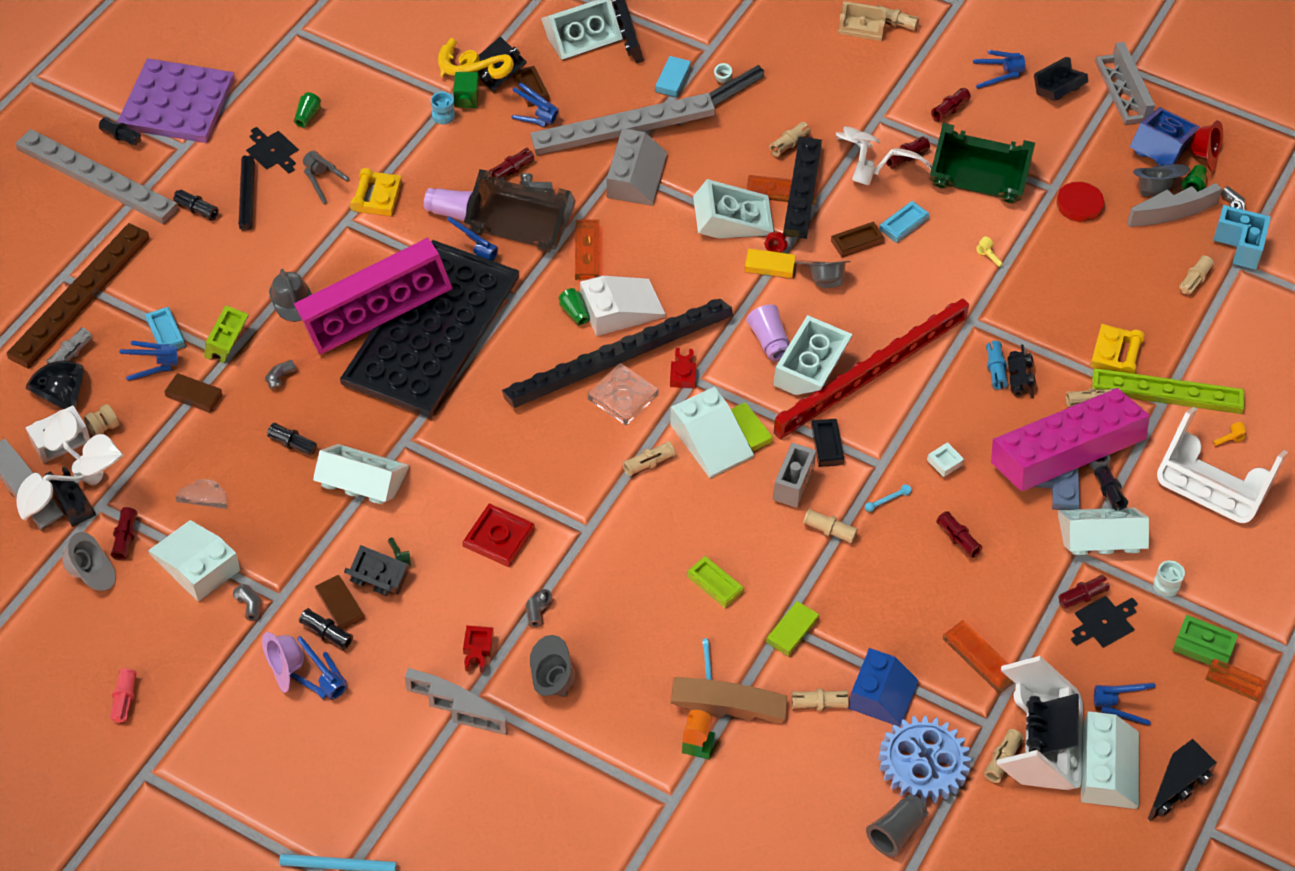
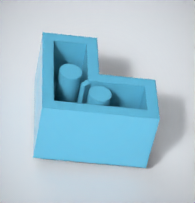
(1245, 231)

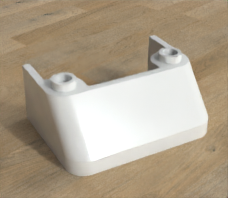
(1210, 485)
(1050, 770)

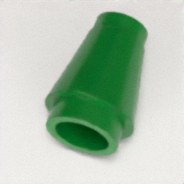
(307, 108)
(1195, 178)
(574, 306)

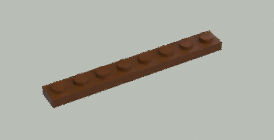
(77, 296)

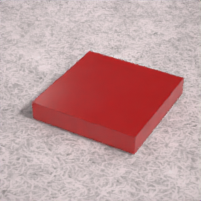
(498, 535)

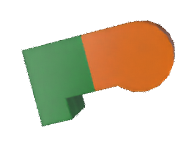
(696, 735)

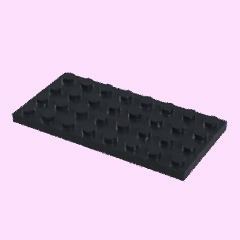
(424, 349)

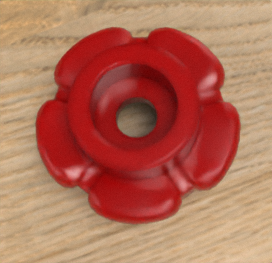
(782, 242)

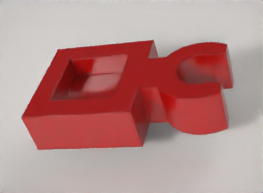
(683, 370)
(476, 645)

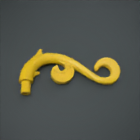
(471, 62)

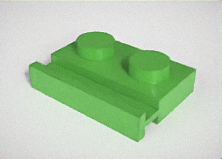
(1204, 641)

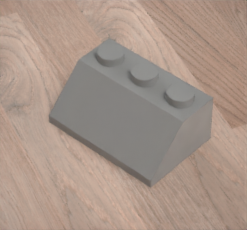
(635, 168)

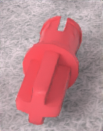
(123, 695)

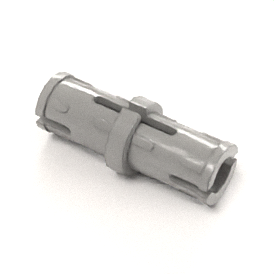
(70, 348)

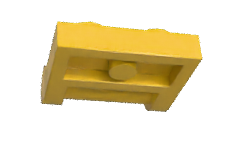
(383, 195)
(1109, 347)

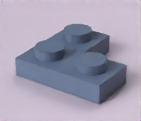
(1064, 490)

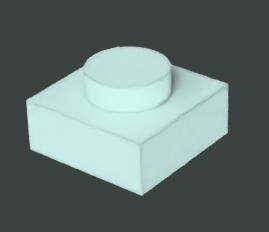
(945, 459)

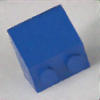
(883, 688)

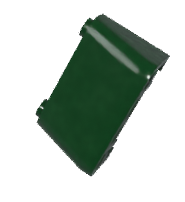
(981, 164)

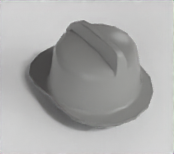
(87, 561)

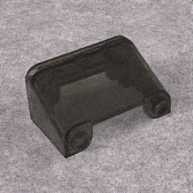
(518, 212)

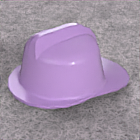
(283, 657)

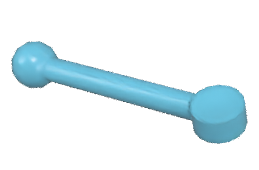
(905, 490)
(706, 646)

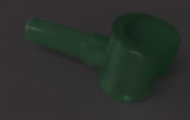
(401, 556)

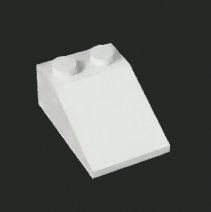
(619, 303)

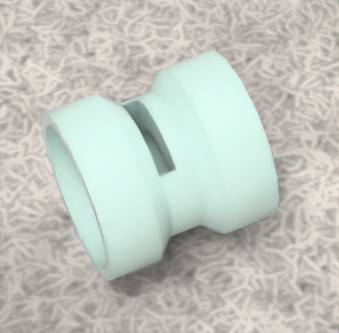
(1168, 578)

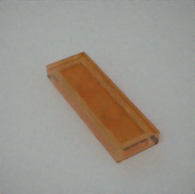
(776, 188)
(586, 249)
(978, 655)

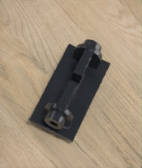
(1025, 380)

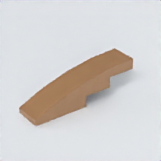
(728, 698)

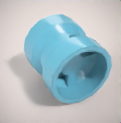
(442, 108)

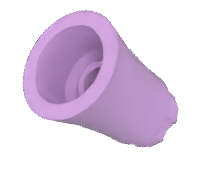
(447, 202)
(768, 328)

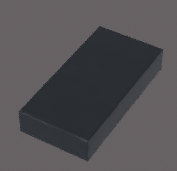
(827, 442)

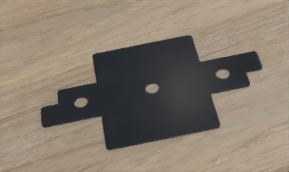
(268, 158)
(1108, 632)

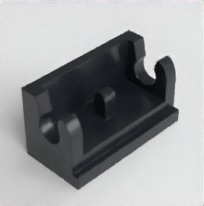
(71, 499)

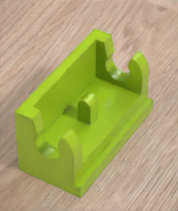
(225, 333)

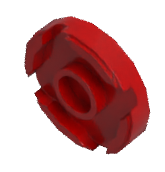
(1080, 201)

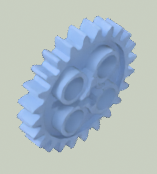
(945, 750)

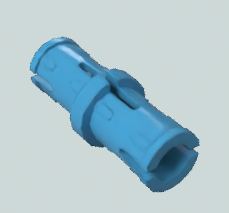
(996, 365)

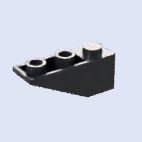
(1184, 772)

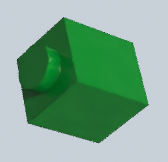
(466, 89)

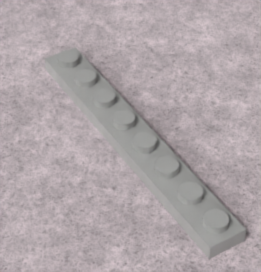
(611, 125)
(97, 176)

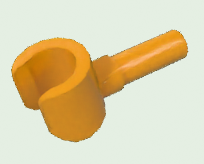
(1237, 434)

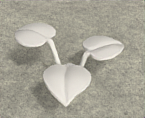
(865, 168)
(97, 456)

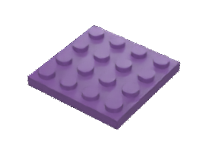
(176, 100)

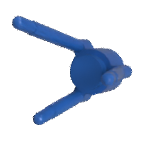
(1013, 64)
(545, 111)
(482, 248)
(164, 354)
(331, 682)
(1108, 695)

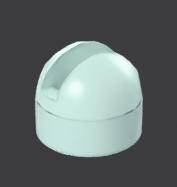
(725, 71)

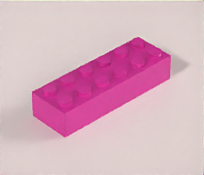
(373, 296)
(1069, 439)

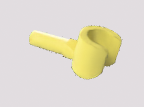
(984, 247)

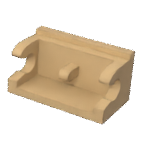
(862, 21)

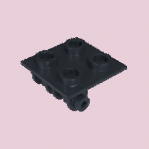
(497, 48)
(1052, 723)

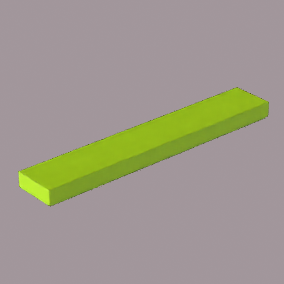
(1171, 391)

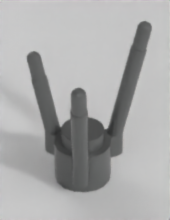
(317, 165)

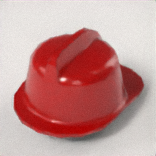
(1208, 143)

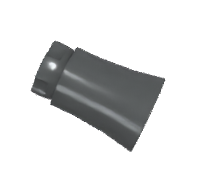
(897, 825)

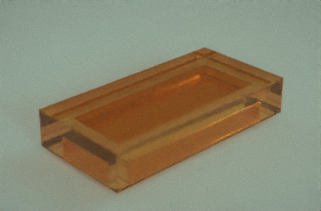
(1235, 680)

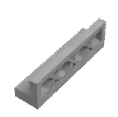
(1132, 84)

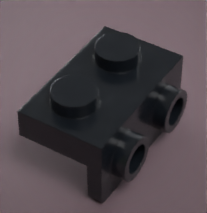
(1059, 79)
(379, 570)

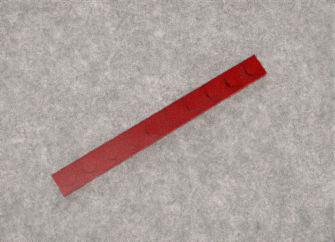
(871, 368)

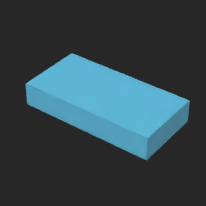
(672, 76)
(904, 221)
(165, 328)

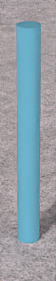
(336, 863)

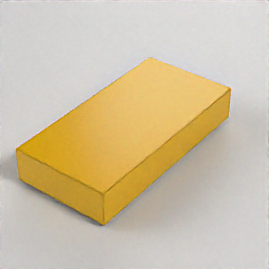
(770, 263)

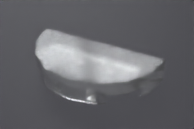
(204, 493)

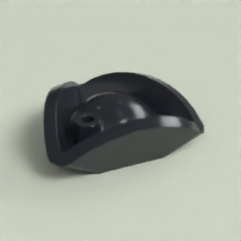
(57, 383)

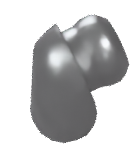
(526, 180)
(1235, 199)
(278, 371)
(251, 598)
(536, 605)

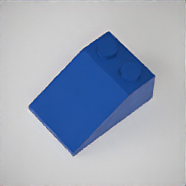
(1163, 137)

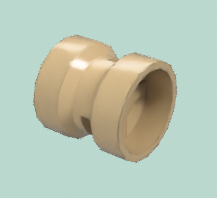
(101, 420)

